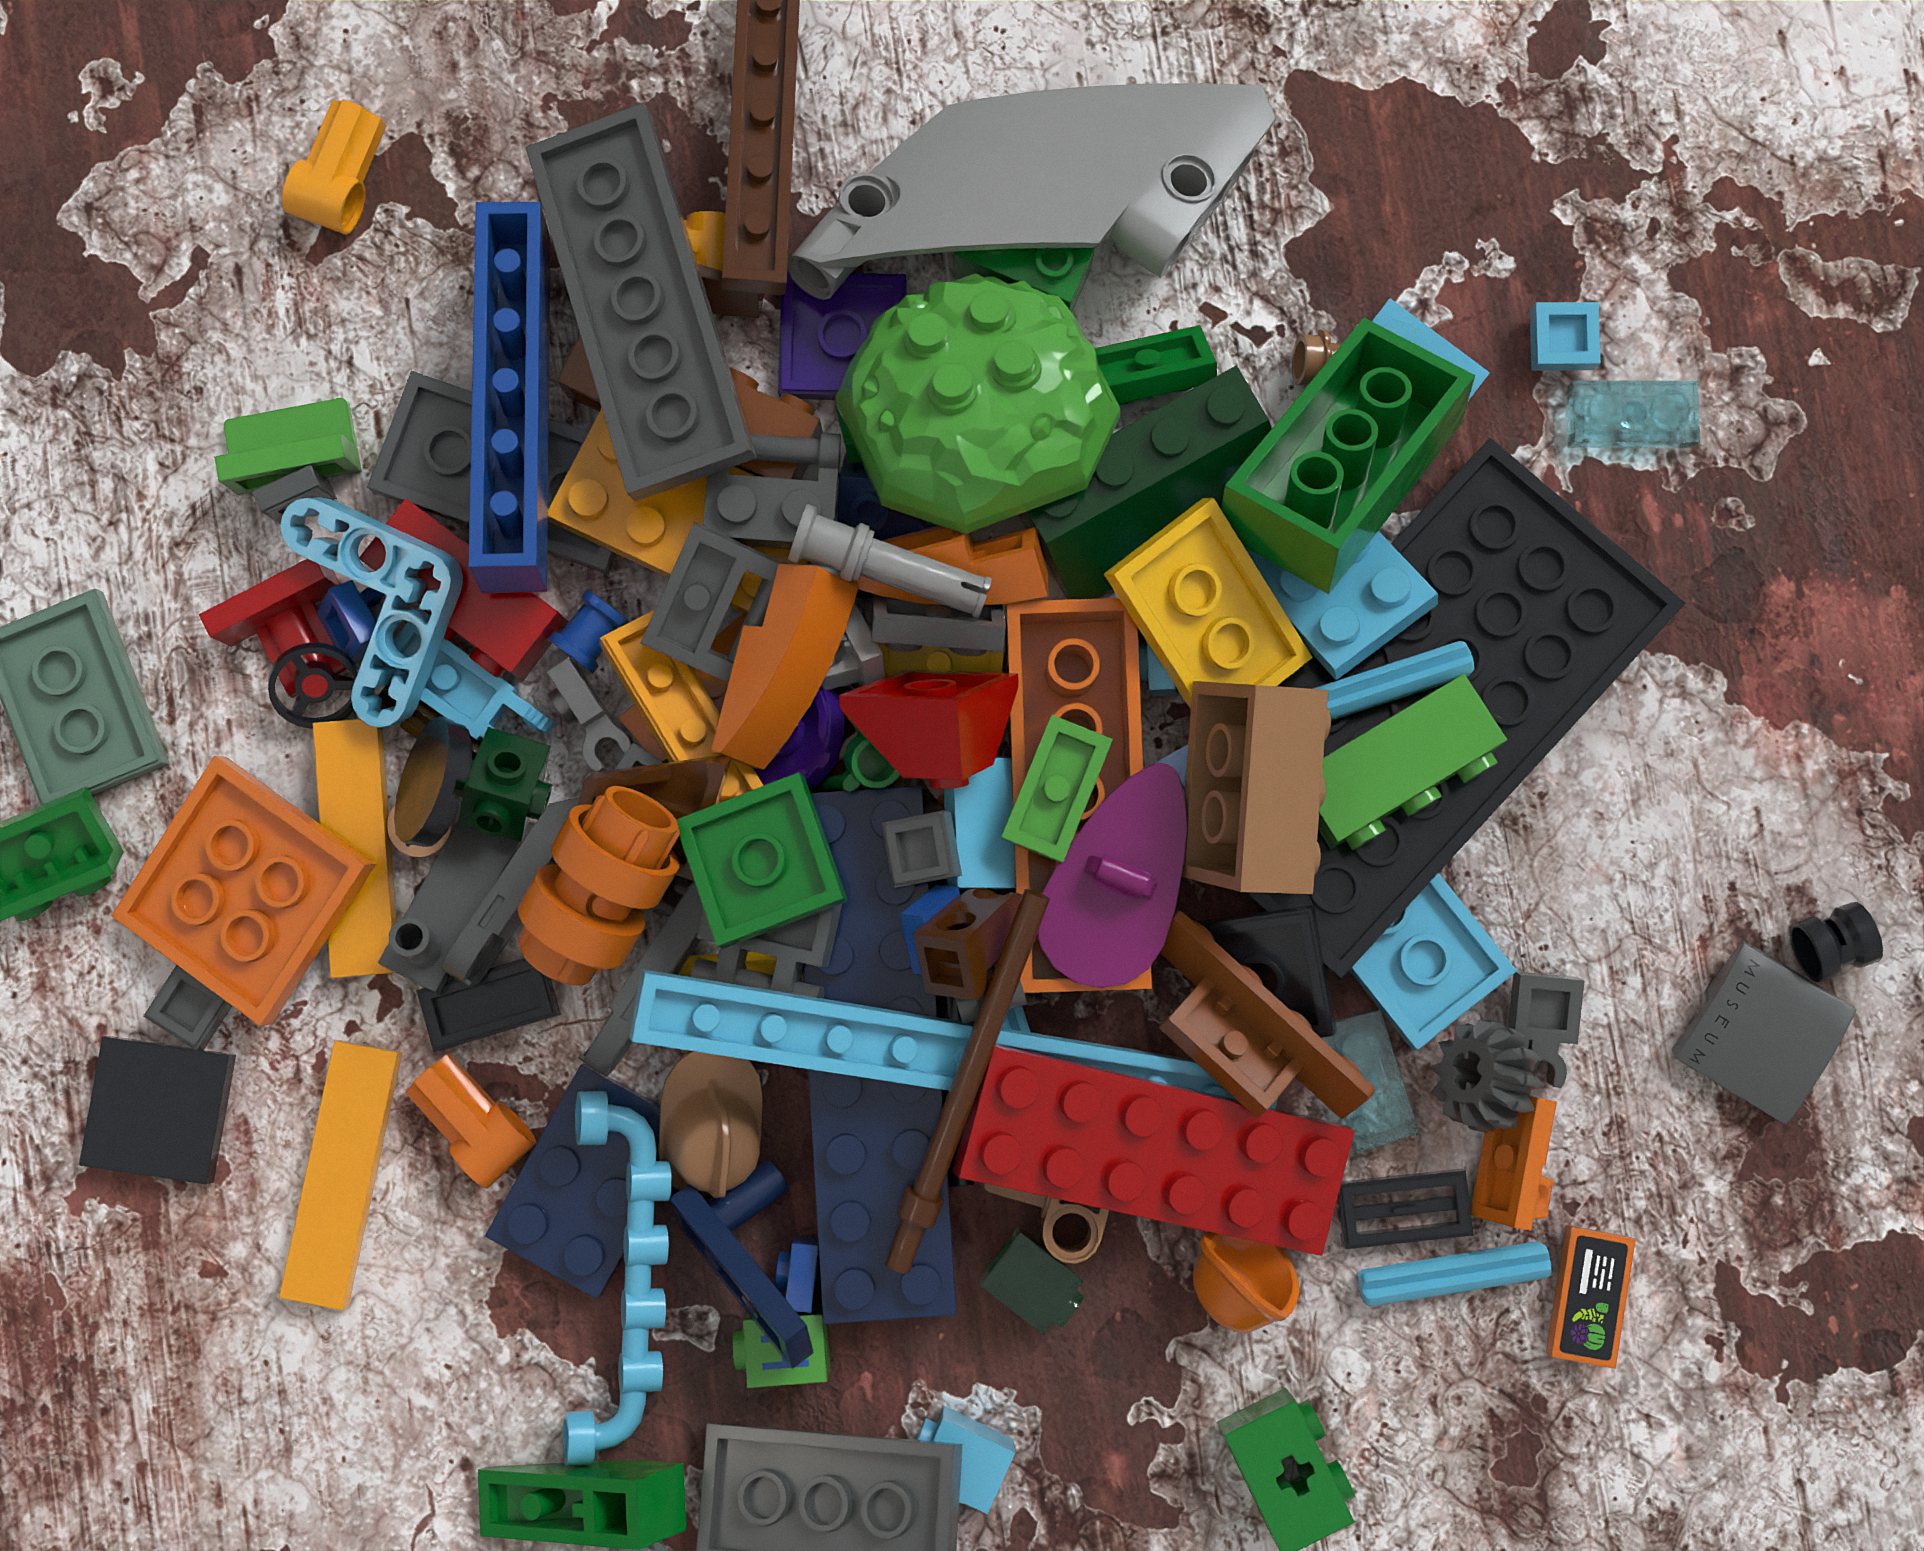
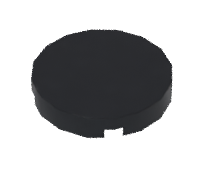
(428, 780)

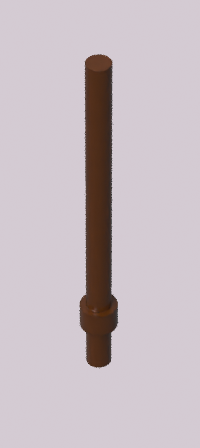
(922, 1201)

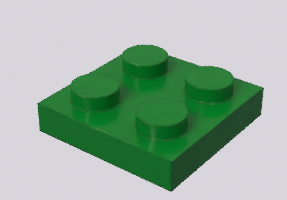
(760, 861)

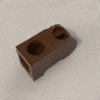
(964, 942)

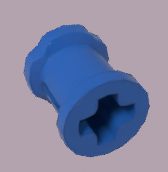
(583, 631)

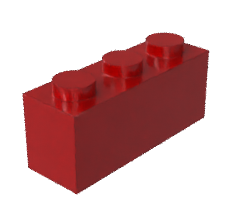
(504, 627)

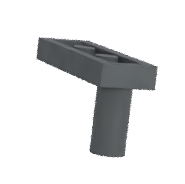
(445, 904)

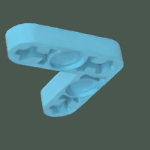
(400, 583)

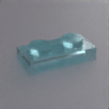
(1633, 414)
(1387, 1112)

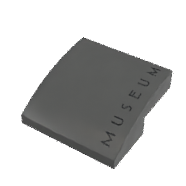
(1764, 1032)

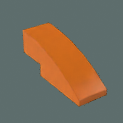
(1010, 560)
(782, 663)

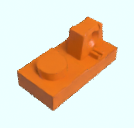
(1510, 1170)

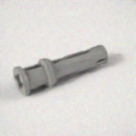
(859, 554)

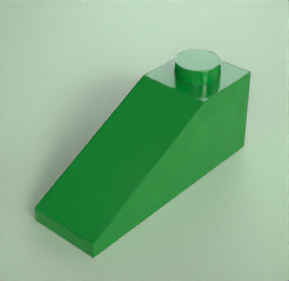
(588, 1505)

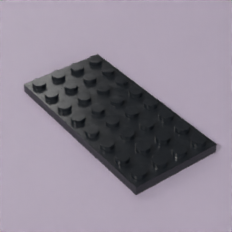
(1549, 629)

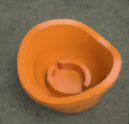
(1244, 1282)

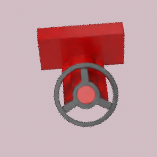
(296, 642)

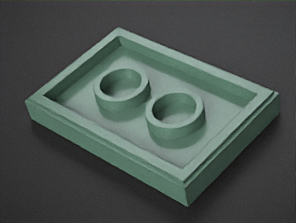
(76, 700)

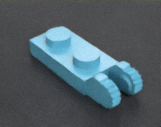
(466, 690)

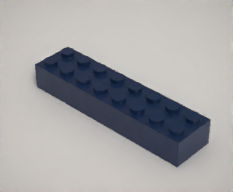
(869, 1130)

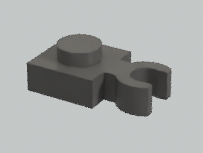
(1549, 1014)

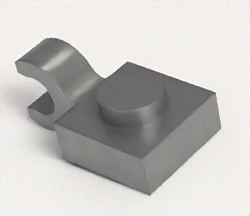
(579, 701)

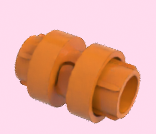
(607, 868)

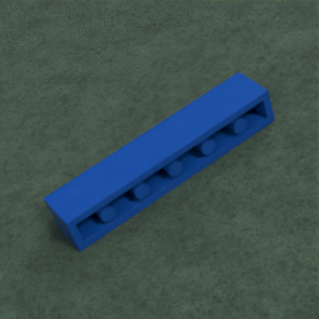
(510, 398)

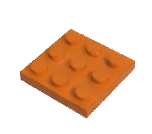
(243, 890)

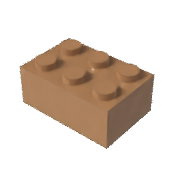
(1255, 786)

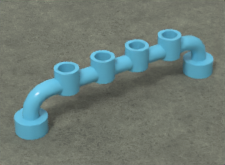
(640, 1304)

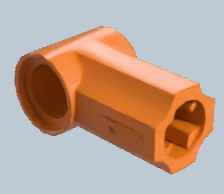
(482, 1133)

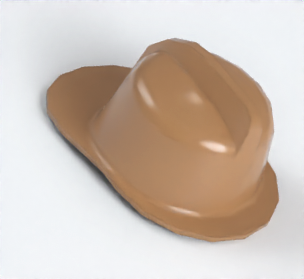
(710, 1122)

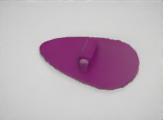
(1118, 883)

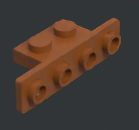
(1248, 1034)

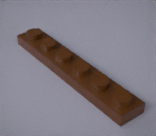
(761, 147)

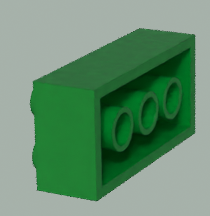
(1346, 454)

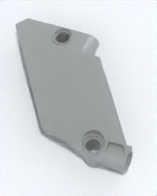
(1046, 175)

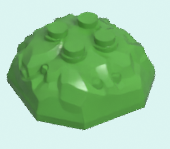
(976, 403)

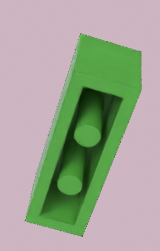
(1405, 761)

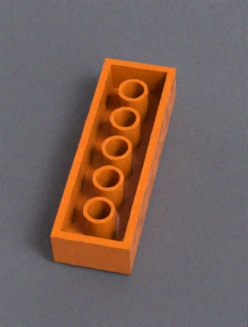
(1084, 668)

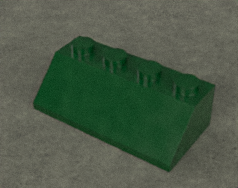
(1148, 480)

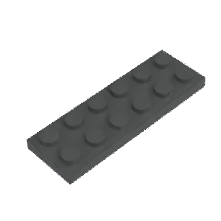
(640, 303)

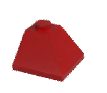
(935, 721)

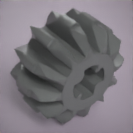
(1486, 1076)

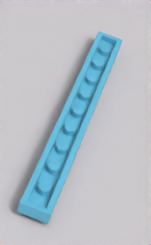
(855, 1037)

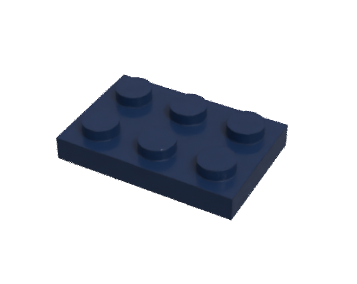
(571, 1197)

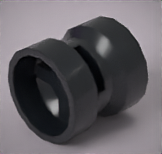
(1836, 941)

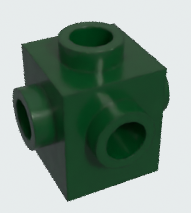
(505, 785)

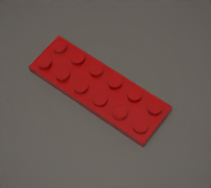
(1153, 1150)

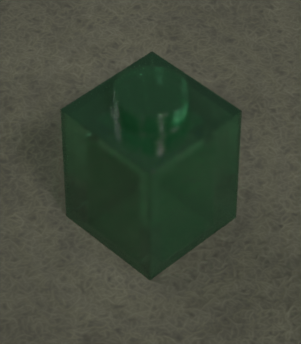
(1033, 1282)

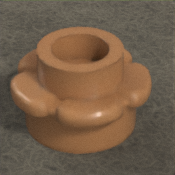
(1310, 356)

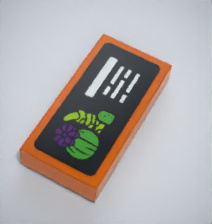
(1590, 1296)

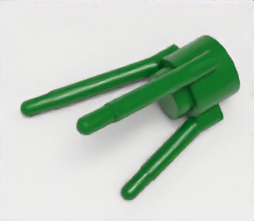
(863, 765)

